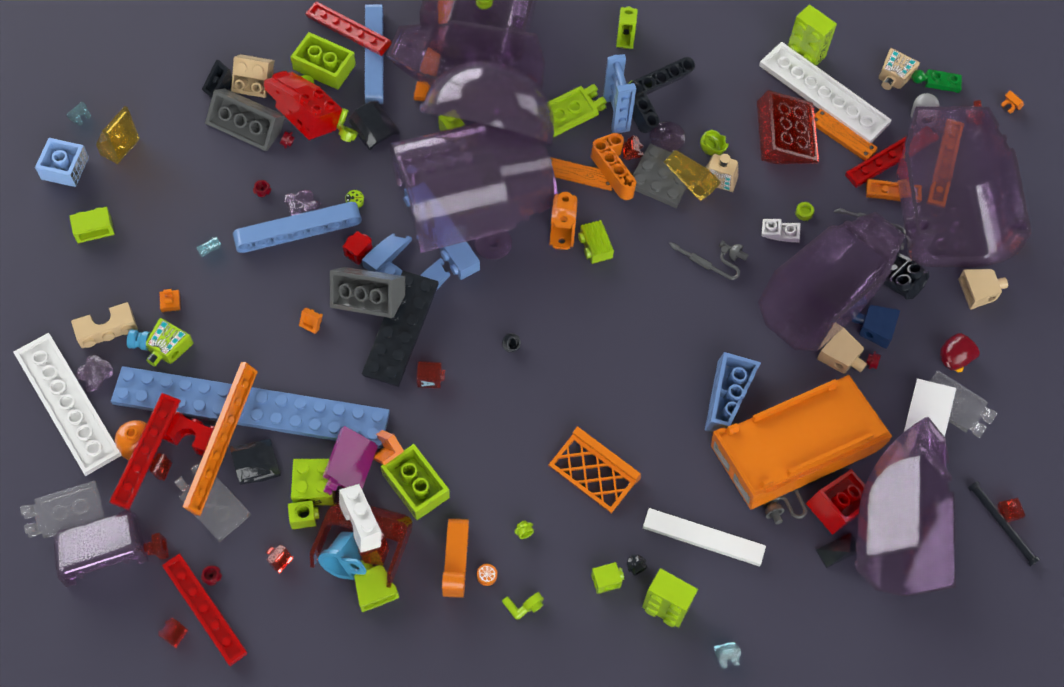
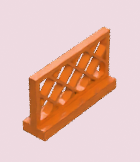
(604, 455)

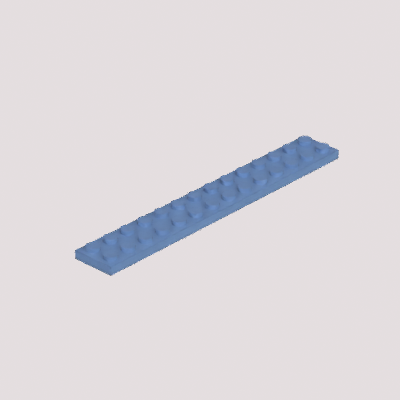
(262, 408)

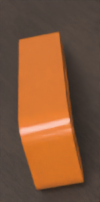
(605, 156)
(455, 558)

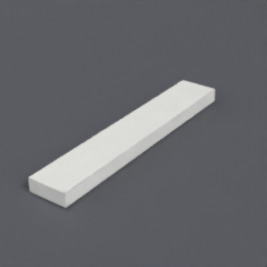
(704, 537)

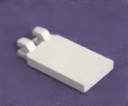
(931, 401)

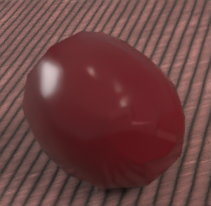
(958, 352)

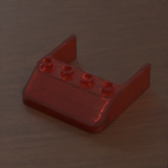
(392, 525)

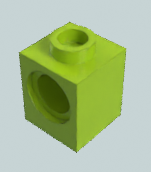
(297, 508)
(607, 577)

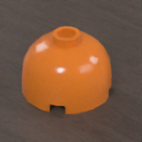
(128, 437)

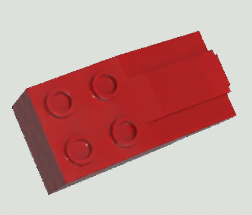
(303, 104)

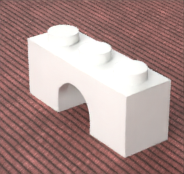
(356, 508)

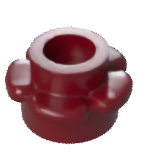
(287, 139)
(261, 184)
(873, 360)
(207, 571)

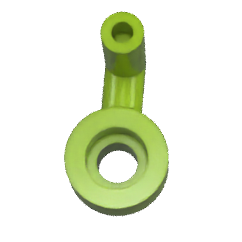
(346, 133)
(533, 603)

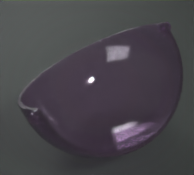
(492, 96)

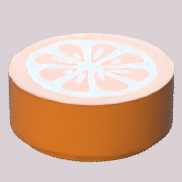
(486, 574)

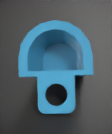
(342, 557)

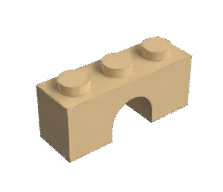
(119, 324)

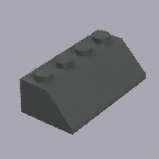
(244, 119)
(366, 291)

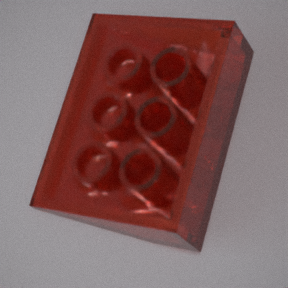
(787, 129)

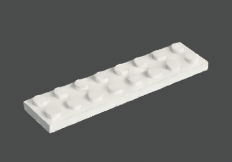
(825, 92)
(67, 404)

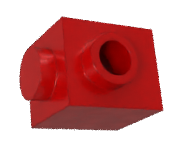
(357, 247)

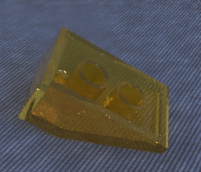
(118, 137)

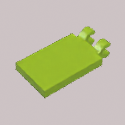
(576, 108)

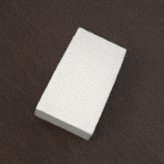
(780, 231)

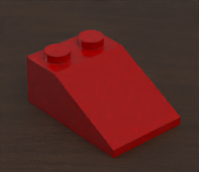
(838, 501)

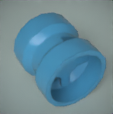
(137, 339)

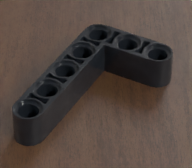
(651, 83)

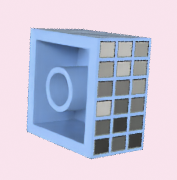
(62, 162)

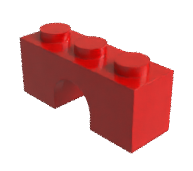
(181, 427)

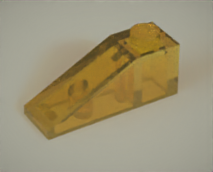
(692, 174)

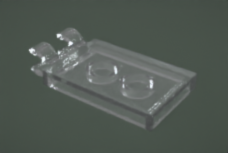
(966, 407)
(222, 509)
(64, 510)

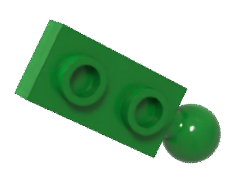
(938, 80)

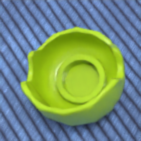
(713, 143)

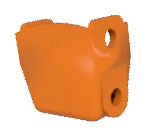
(563, 209)

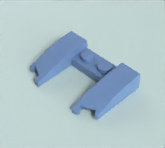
(382, 255)

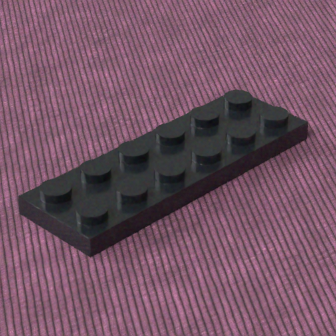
(399, 334)

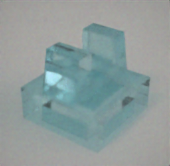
(77, 111)
(726, 652)

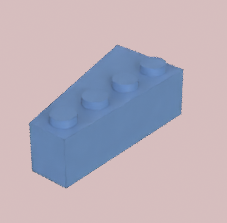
(729, 388)

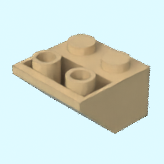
(250, 75)

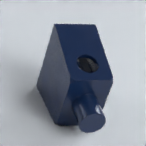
(878, 324)

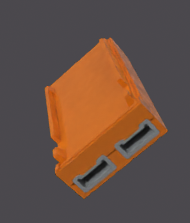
(799, 441)

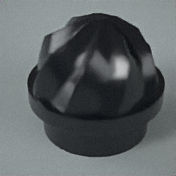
(511, 342)
(636, 564)

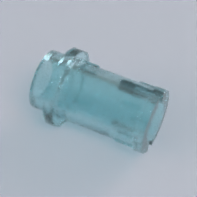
(209, 246)

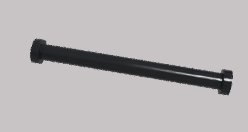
(1003, 523)

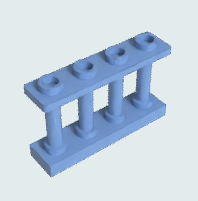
(619, 94)

